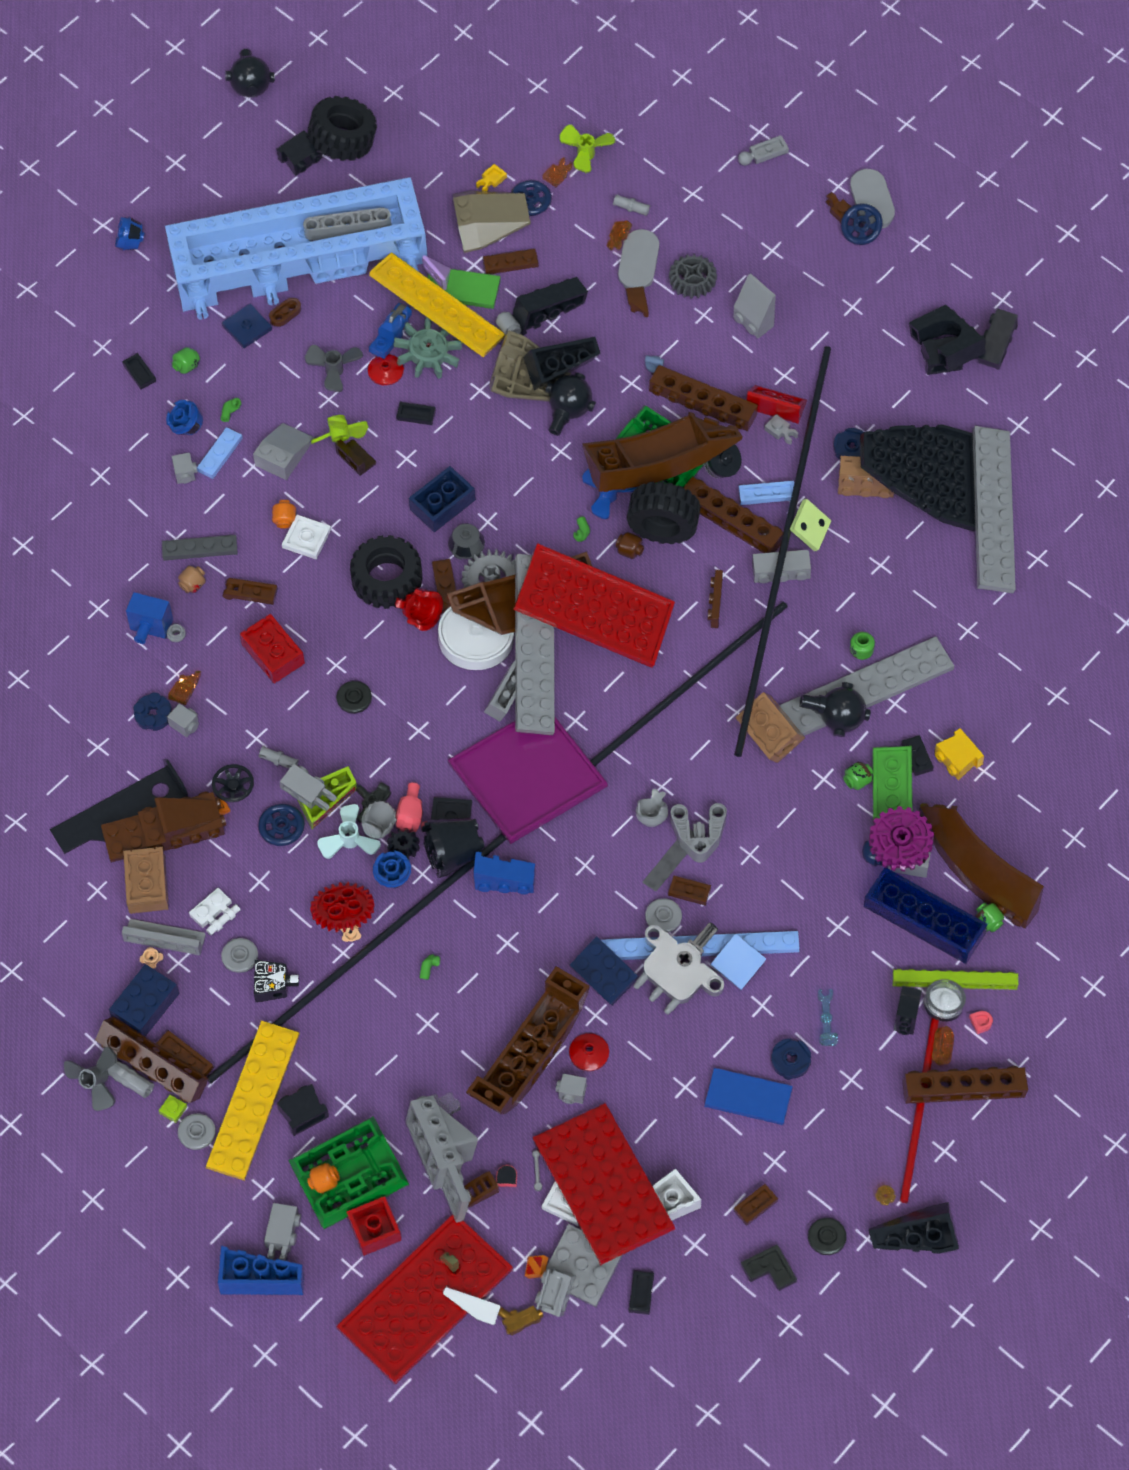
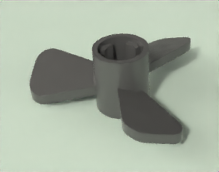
(333, 364)
(94, 1078)

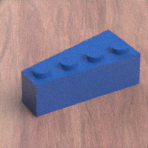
(257, 1275)

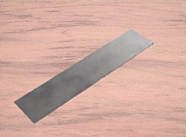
(666, 866)

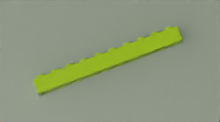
(970, 980)

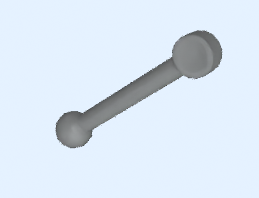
(538, 1186)

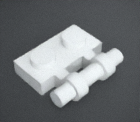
(210, 908)

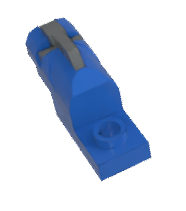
(390, 329)

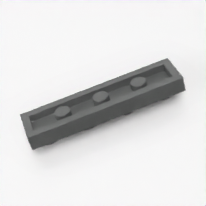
(199, 547)

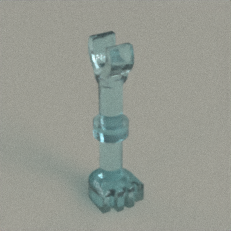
(827, 1037)

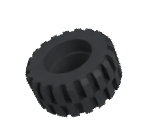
(343, 113)
(663, 512)
(379, 552)

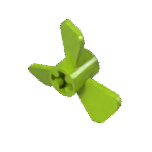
(585, 146)
(341, 430)

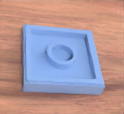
(738, 962)

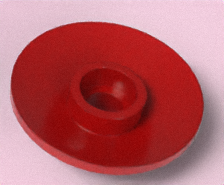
(385, 375)
(589, 1060)

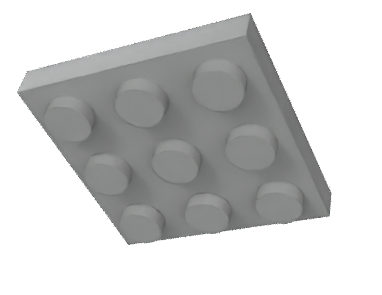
(577, 1258)

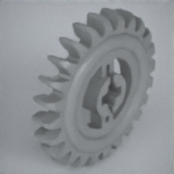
(487, 567)

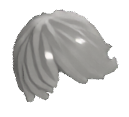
(378, 819)

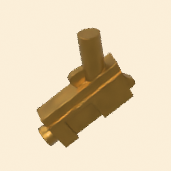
(516, 1322)

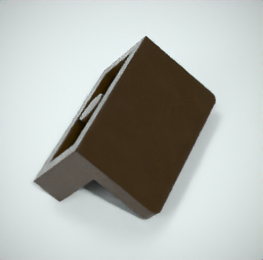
(355, 456)

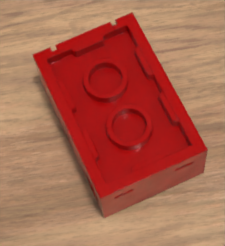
(272, 648)

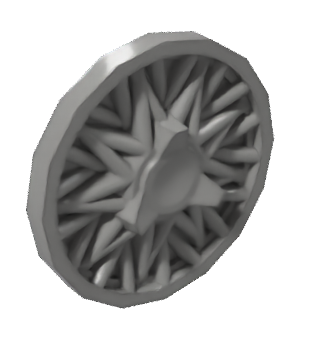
(664, 914)
(239, 955)
(196, 1131)

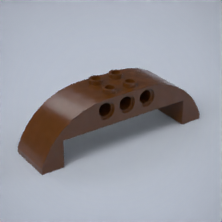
(532, 1044)

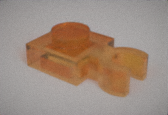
(557, 174)
(618, 233)

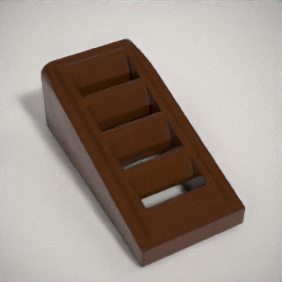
(487, 1192)

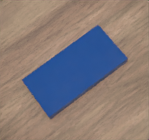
(748, 1096)

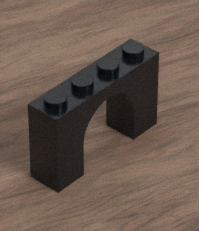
(946, 322)

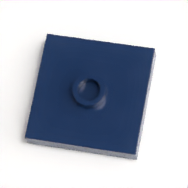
(246, 326)

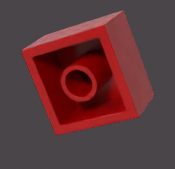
(374, 1226)

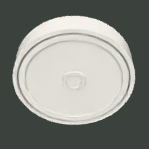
(470, 643)

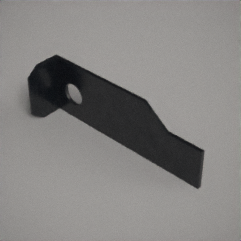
(124, 804)

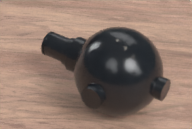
(249, 75)
(569, 399)
(840, 708)

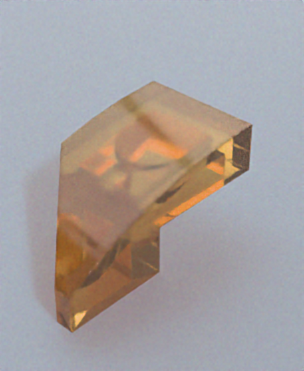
(184, 688)

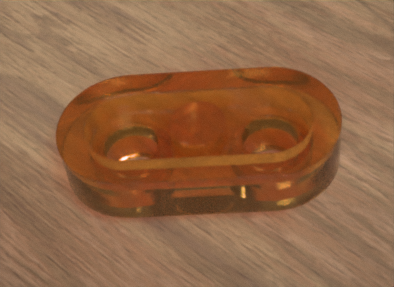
(943, 1046)

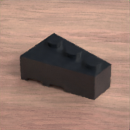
(998, 338)

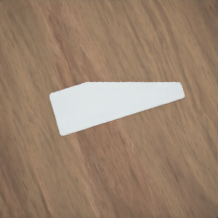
(477, 1307)

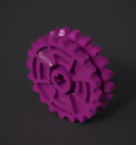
(899, 852)

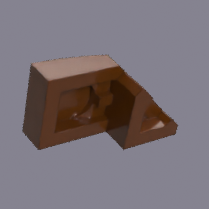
(637, 300)

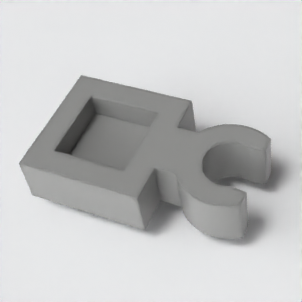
(780, 428)

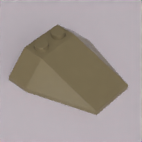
(489, 216)
(510, 372)

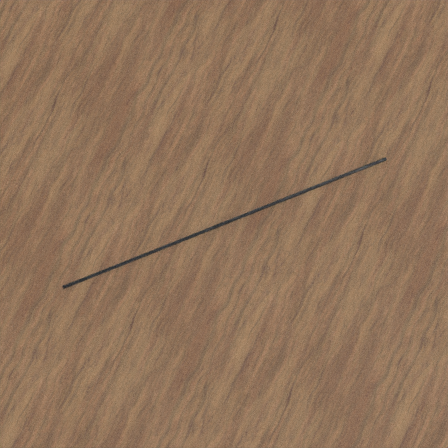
(490, 847)

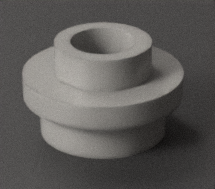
(176, 628)

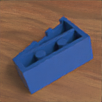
(503, 876)

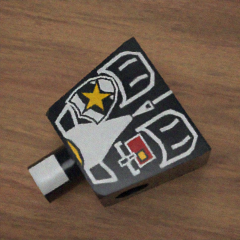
(272, 980)

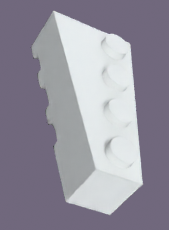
(676, 1195)

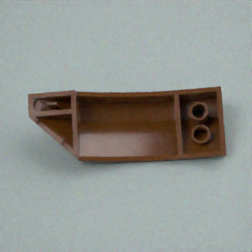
(657, 453)
(492, 602)
(981, 868)

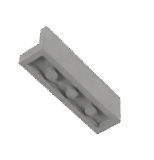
(163, 936)

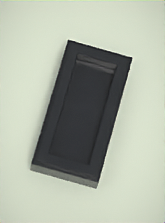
(139, 371)
(416, 413)
(641, 1292)

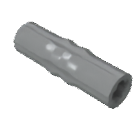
(130, 1079)

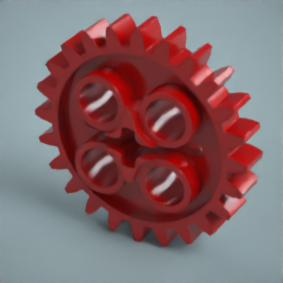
(342, 907)

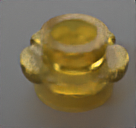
(885, 1190)

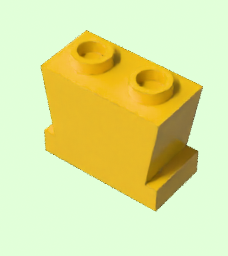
(958, 754)

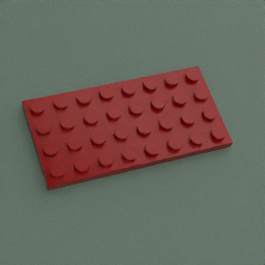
(594, 605)
(603, 1184)
(409, 1310)

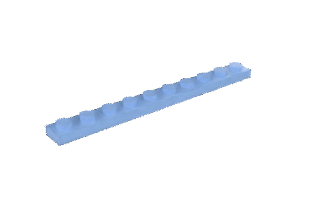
(762, 942)

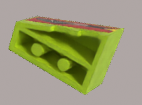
(341, 785)

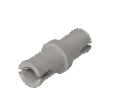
(631, 205)
(277, 758)

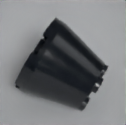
(451, 843)

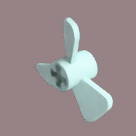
(332, 844)

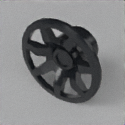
(233, 785)

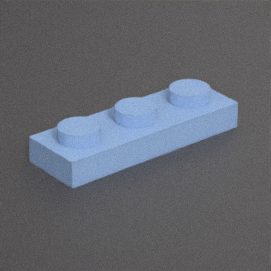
(219, 453)
(765, 492)

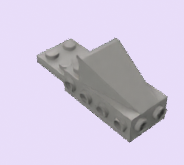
(443, 1150)

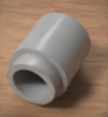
(506, 322)

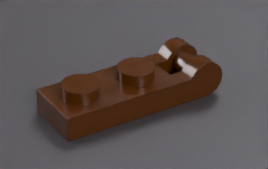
(250, 591)

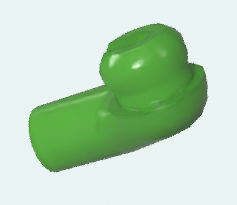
(229, 407)
(584, 530)
(426, 966)

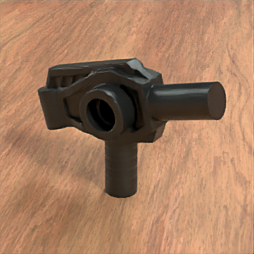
(381, 793)

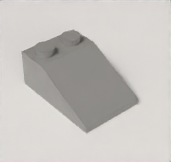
(755, 307)
(282, 450)

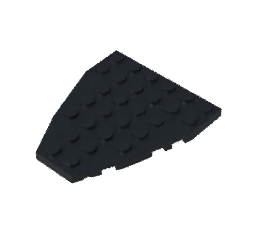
(925, 468)

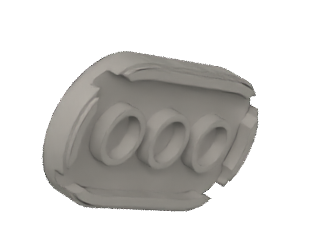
(871, 188)
(638, 259)

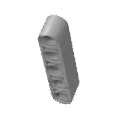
(345, 223)

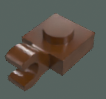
(837, 208)

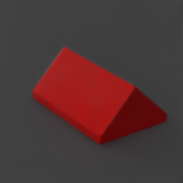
(777, 403)

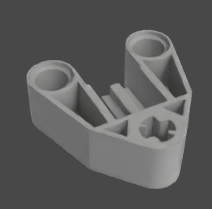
(699, 842)

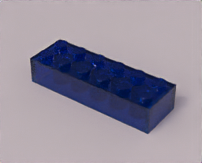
(925, 915)

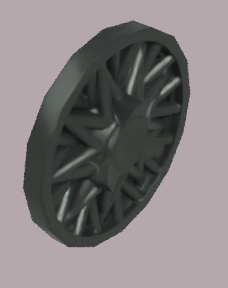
(354, 697)
(827, 1236)

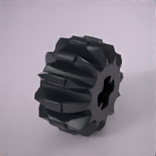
(408, 839)

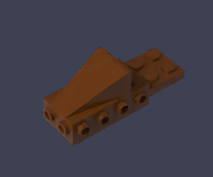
(168, 825)

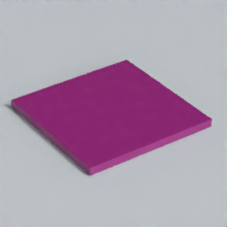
(526, 777)

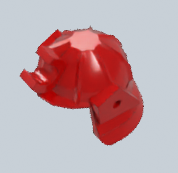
(421, 608)

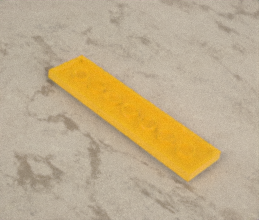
(437, 304)
(252, 1100)

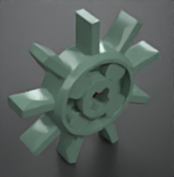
(427, 348)

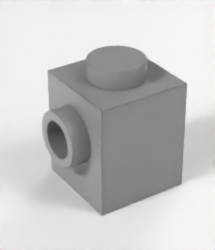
(184, 468)
(183, 720)
(571, 1089)

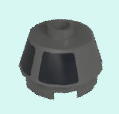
(466, 542)

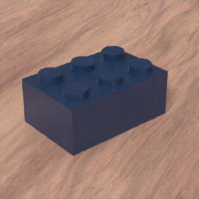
(442, 499)
(144, 1000)

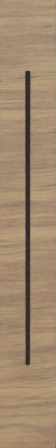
(782, 554)

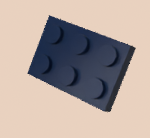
(604, 970)

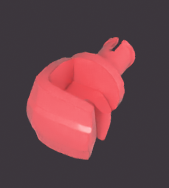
(409, 810)

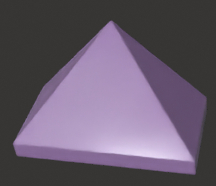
(437, 271)

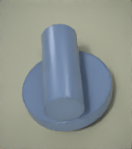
(652, 362)

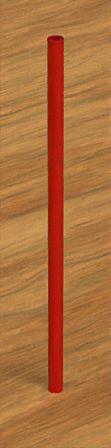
(918, 1118)

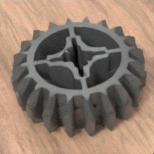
(693, 283)

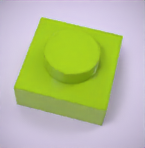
(173, 1108)

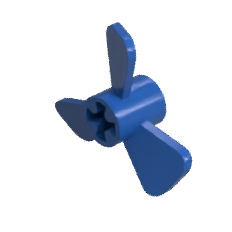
(602, 505)

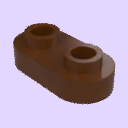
(284, 313)

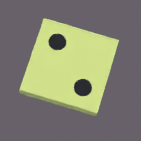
(810, 525)

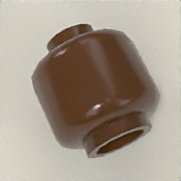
(629, 545)

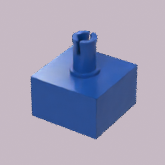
(148, 616)

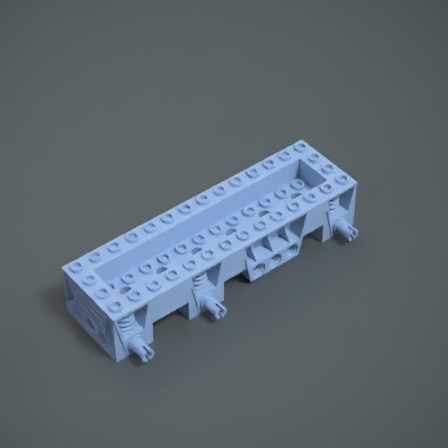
(262, 229)

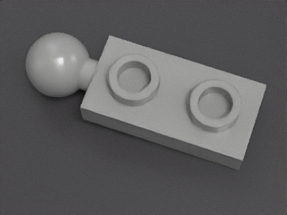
(764, 151)

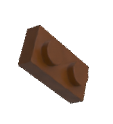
(689, 890)
(755, 1204)

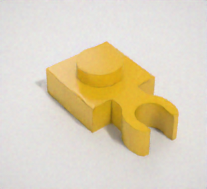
(492, 176)

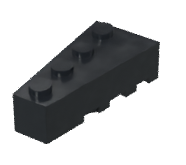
(548, 303)
(557, 360)

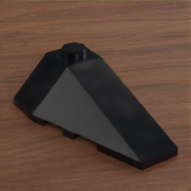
(921, 1230)

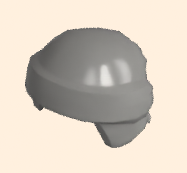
(652, 810)

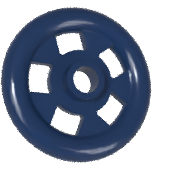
(545, 201)
(852, 213)
(284, 810)

